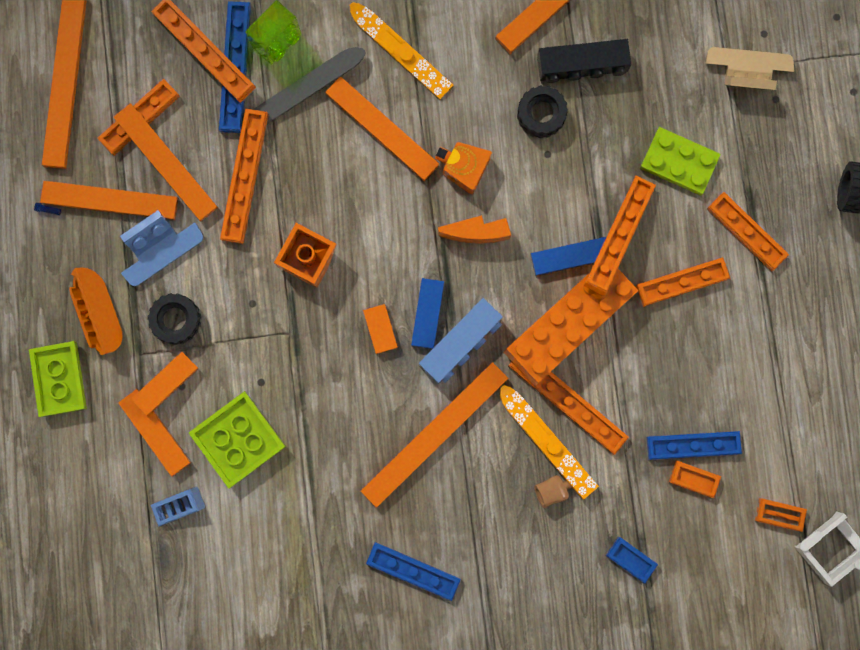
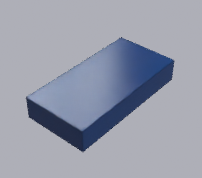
(631, 559)

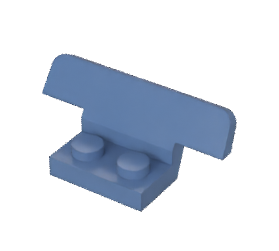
(157, 246)

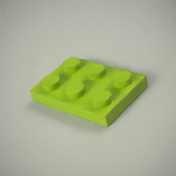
(680, 161)
(57, 379)

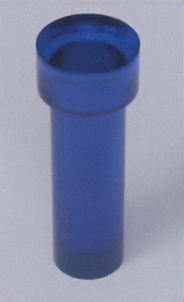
(39, 207)

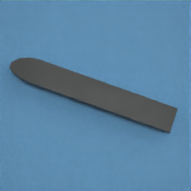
(312, 83)

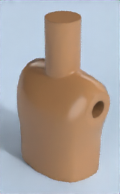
(552, 491)

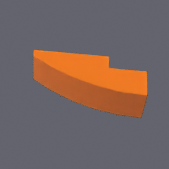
(475, 231)

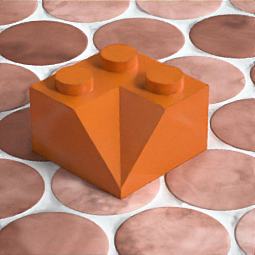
(306, 255)

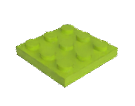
(237, 439)

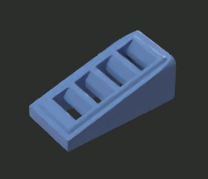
(192, 501)

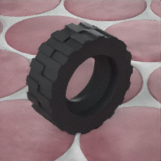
(548, 95)
(849, 189)
(157, 313)

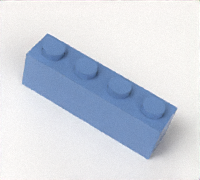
(459, 342)

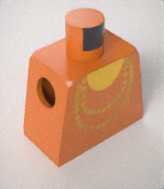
(464, 165)

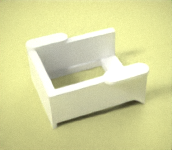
(847, 565)

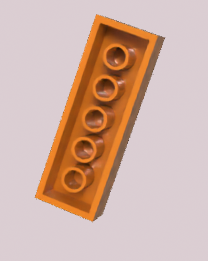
(566, 327)

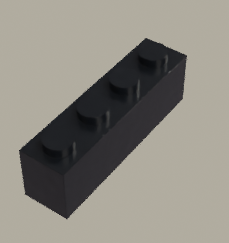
(584, 60)

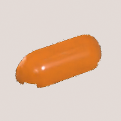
(95, 311)

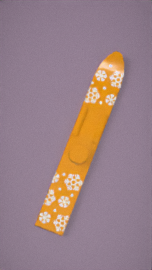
(400, 50)
(547, 442)

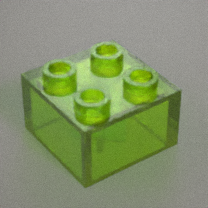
(274, 32)

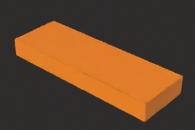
(164, 384)

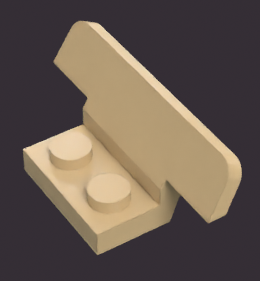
(749, 67)

